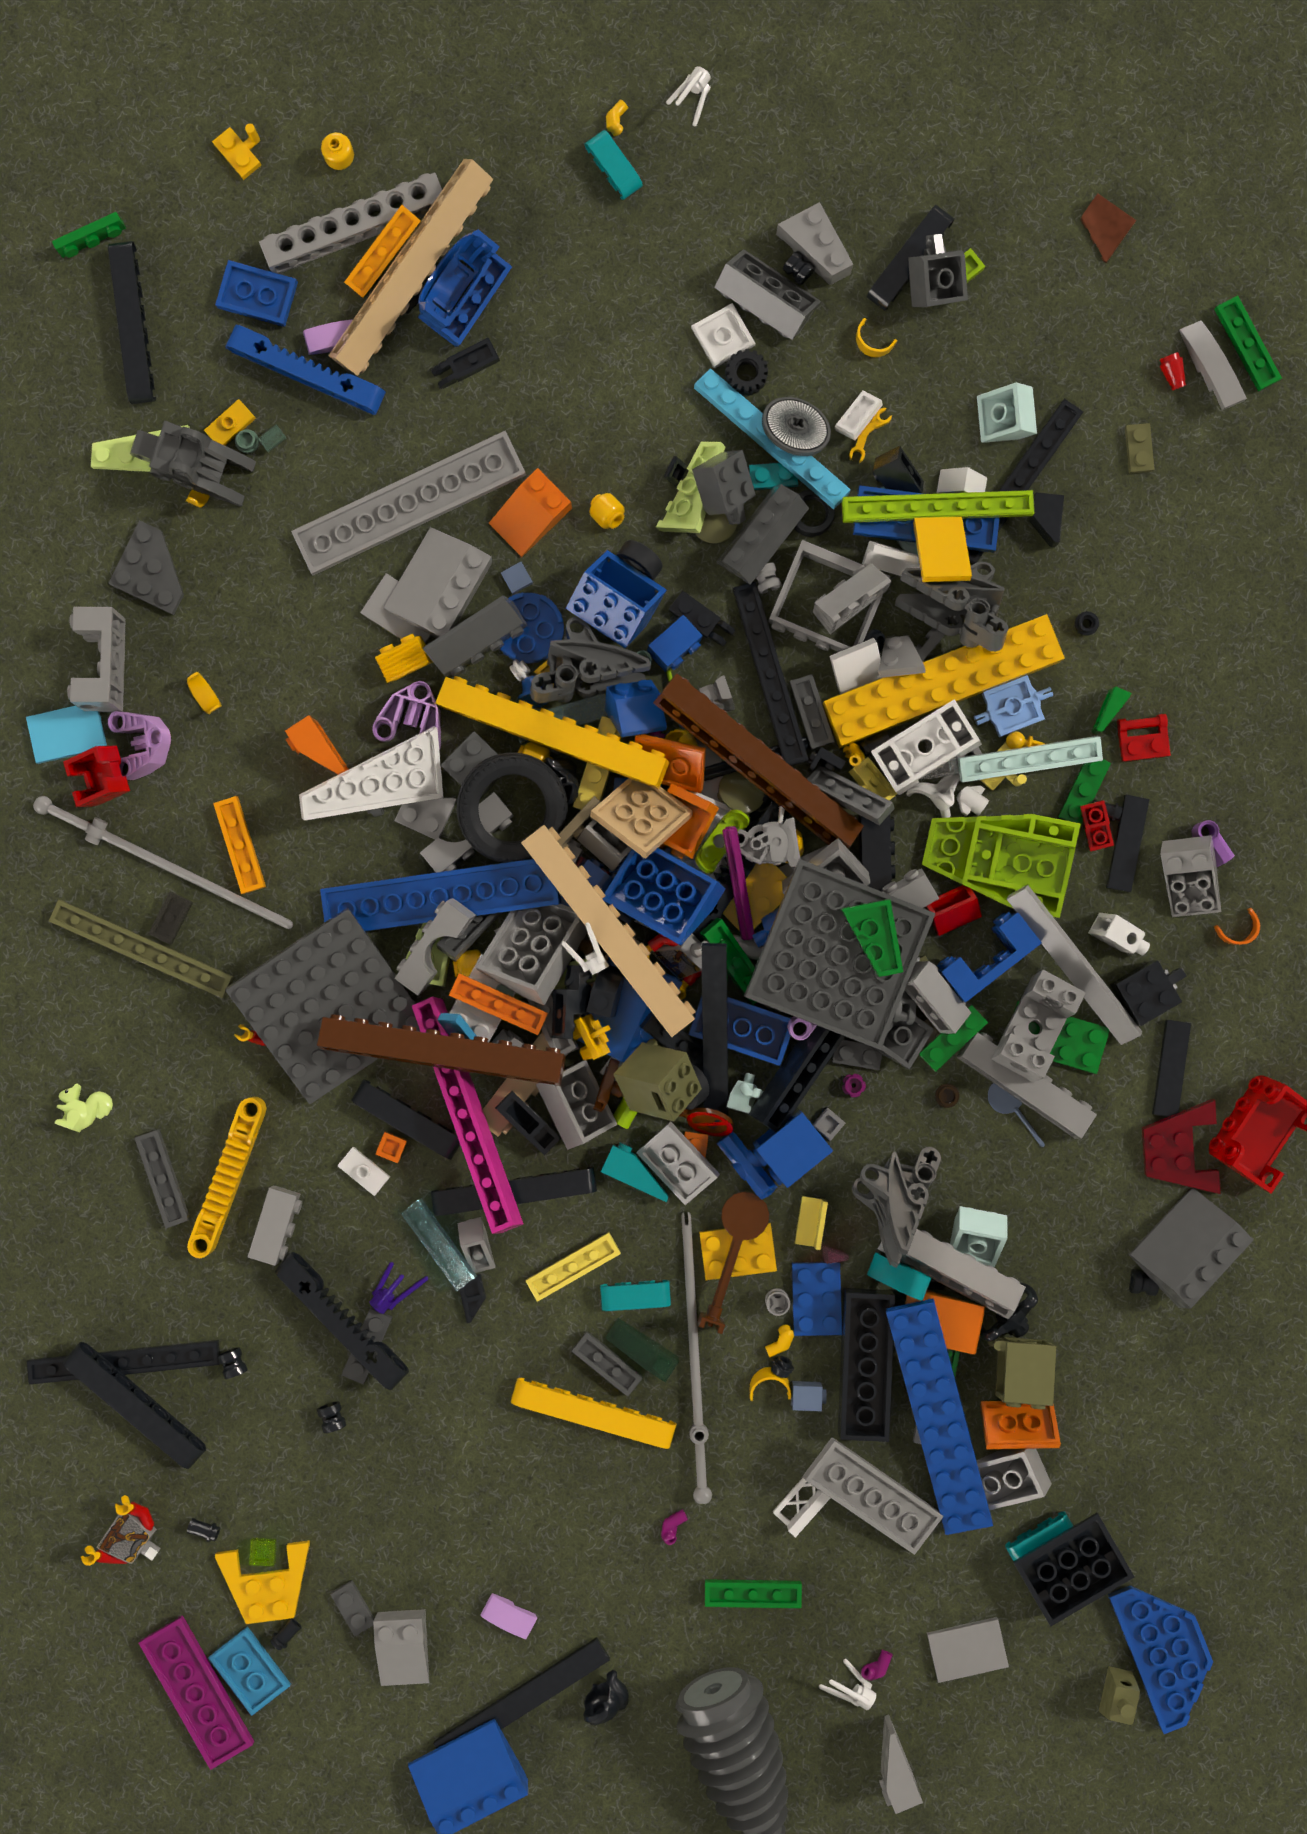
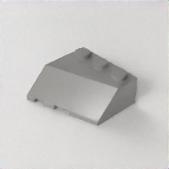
(850, 597)

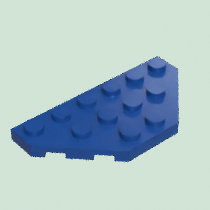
(1166, 1653)

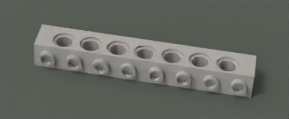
(347, 235)

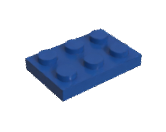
(256, 293)
(816, 1298)

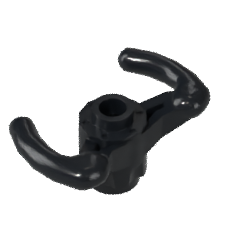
(1017, 1323)

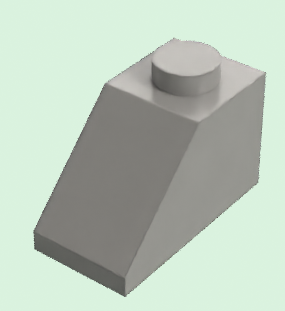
(475, 1245)

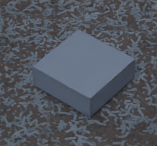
(516, 578)

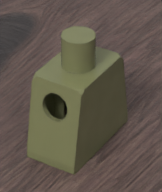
(1119, 1700)

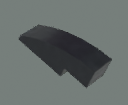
(528, 1122)

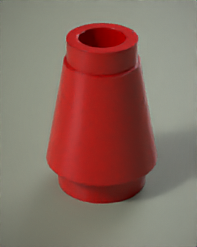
(1173, 370)

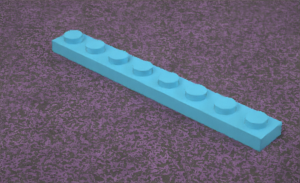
(749, 420)

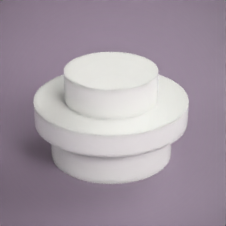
(520, 670)

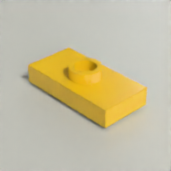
(230, 423)

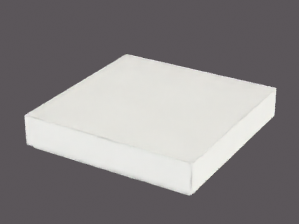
(723, 335)
(856, 666)

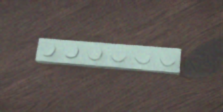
(1030, 759)

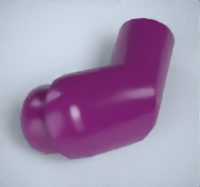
(670, 1525)

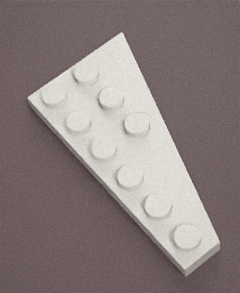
(392, 778)

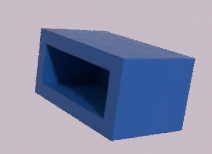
(674, 644)

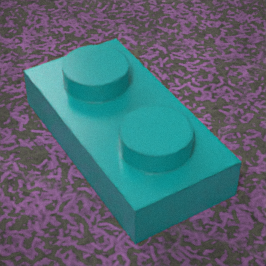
(770, 475)

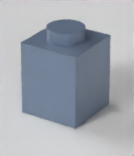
(807, 1396)

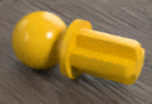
(1017, 740)

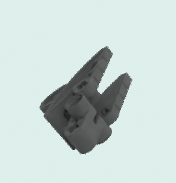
(190, 460)
(957, 602)
(585, 660)
(899, 1199)

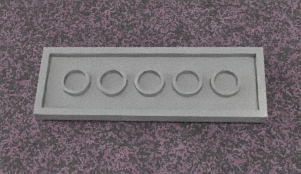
(872, 1495)

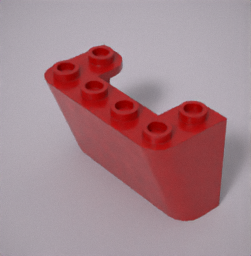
(1259, 1130)

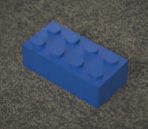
(751, 1031)

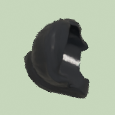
(566, 771)
(605, 1700)

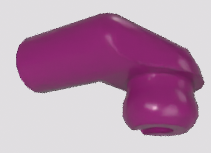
(878, 1668)

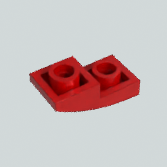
(1096, 825)

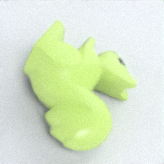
(81, 1114)

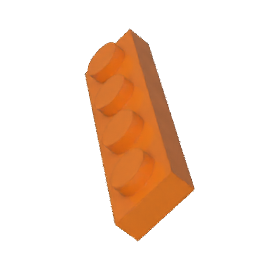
(498, 1004)

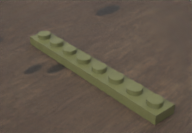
(141, 948)

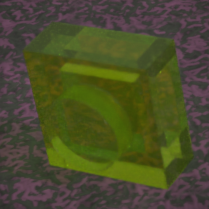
(262, 1552)

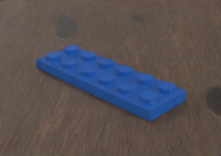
(979, 532)

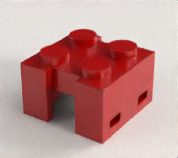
(101, 775)

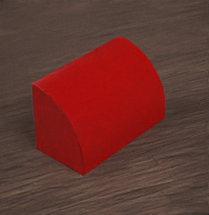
(954, 909)

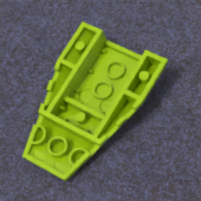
(1005, 854)

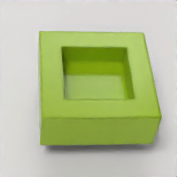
(973, 265)

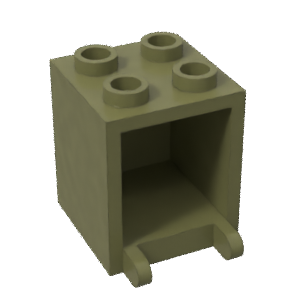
(657, 1081)
(1025, 1371)

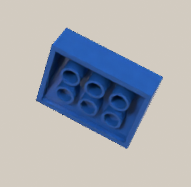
(663, 894)
(625, 1029)
(468, 1778)

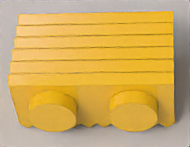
(403, 659)

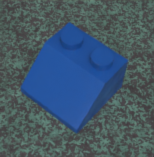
(632, 708)

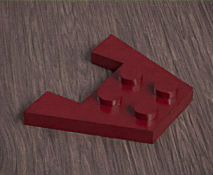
(1170, 1148)

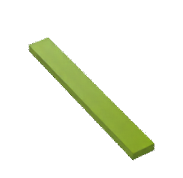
(937, 505)

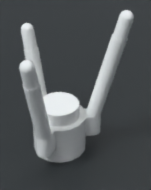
(695, 83)
(595, 961)
(859, 1696)

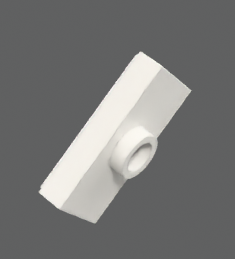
(858, 415)
(363, 1171)

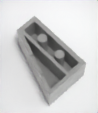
(818, 242)

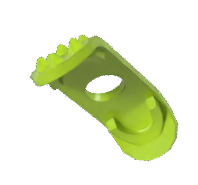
(708, 854)

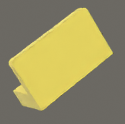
(811, 1222)

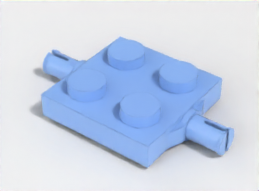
(1013, 706)

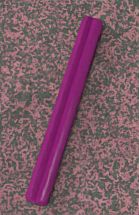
(738, 882)

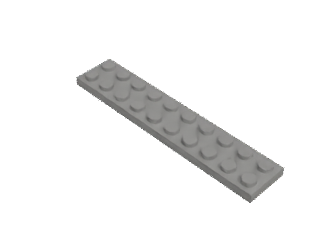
(408, 503)

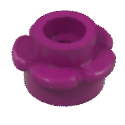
(856, 1091)

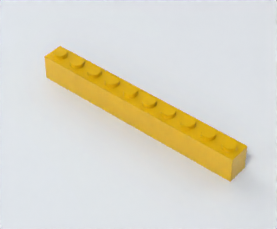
(552, 732)

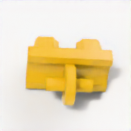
(593, 1036)

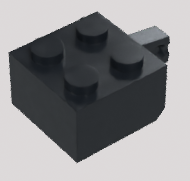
(1148, 991)

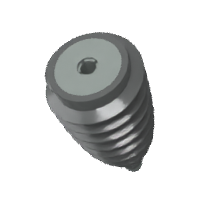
(735, 1749)

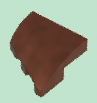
(1106, 225)

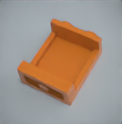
(690, 835)

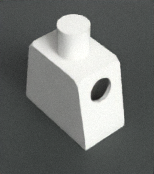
(1119, 934)

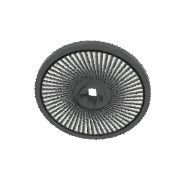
(796, 426)

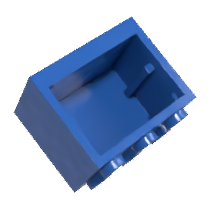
(615, 599)
(791, 1149)

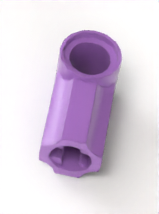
(1221, 849)

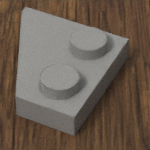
(900, 658)
(426, 816)

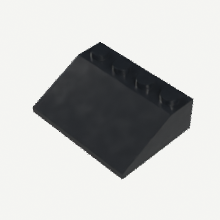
(1073, 1569)

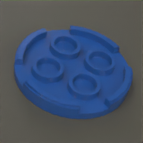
(544, 626)

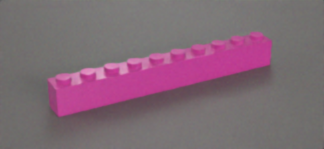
(472, 1131)

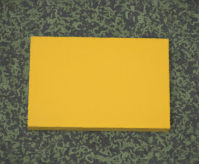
(942, 549)

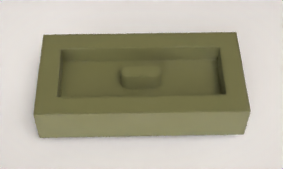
(1139, 448)

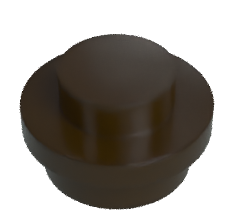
(947, 1095)

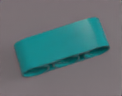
(614, 164)
(901, 1278)
(635, 1296)
(1032, 1539)

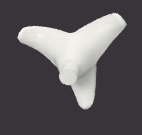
(941, 793)

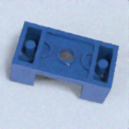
(1017, 939)

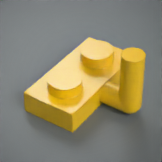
(237, 151)

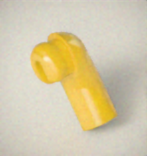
(613, 118)
(854, 753)
(783, 1343)

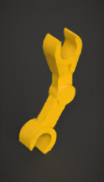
(875, 423)

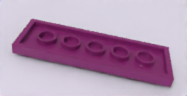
(196, 1692)

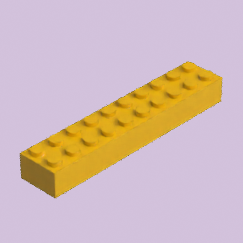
(947, 677)

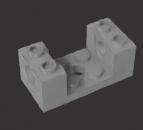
(108, 629)
(1047, 1003)

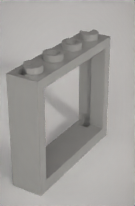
(831, 560)

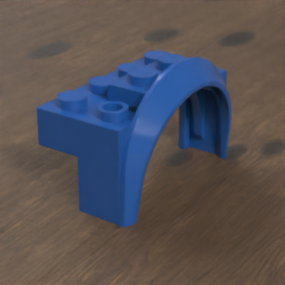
(453, 277)

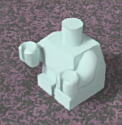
(744, 1094)

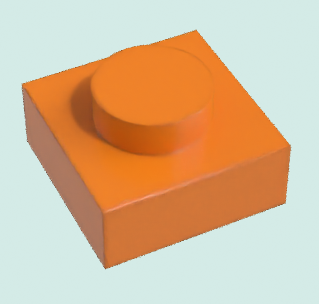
(698, 1140)
(391, 1147)

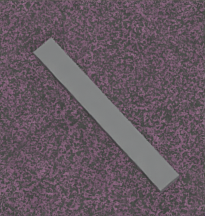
(1074, 965)

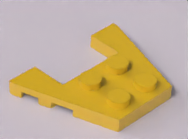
(269, 1593)

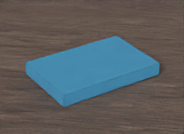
(249, 1671)

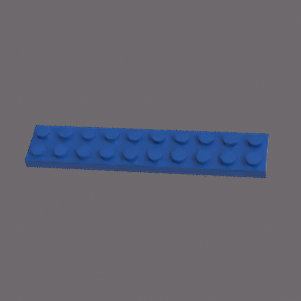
(415, 898)
(939, 1416)

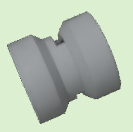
(768, 579)
(779, 1305)

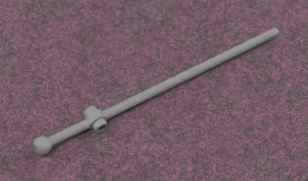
(97, 831)
(702, 1493)

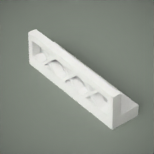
(889, 558)
(806, 1513)

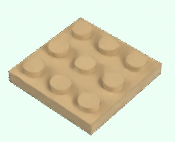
(641, 815)

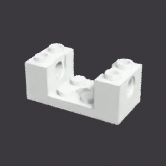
(949, 735)

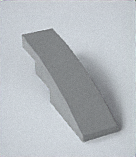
(1213, 365)

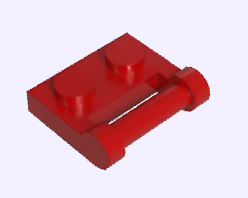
(1143, 746)

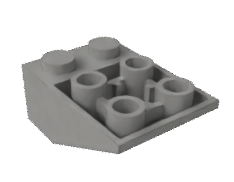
(1191, 876)

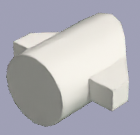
(972, 800)

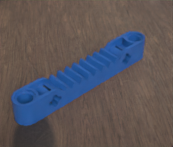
(362, 396)

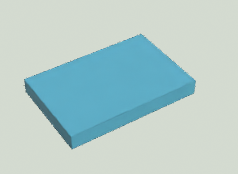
(64, 733)

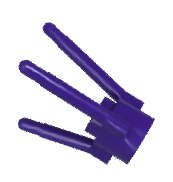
(384, 1298)

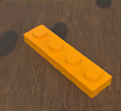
(382, 251)
(239, 845)

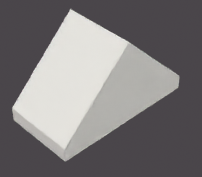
(960, 481)

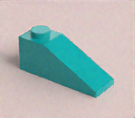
(629, 1169)

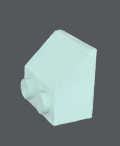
(1007, 413)
(979, 1234)

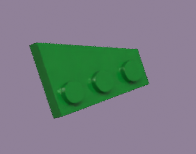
(877, 935)

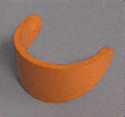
(1254, 933)

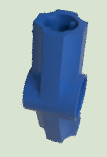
(747, 1165)

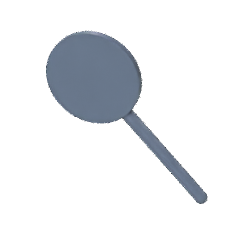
(1006, 1103)

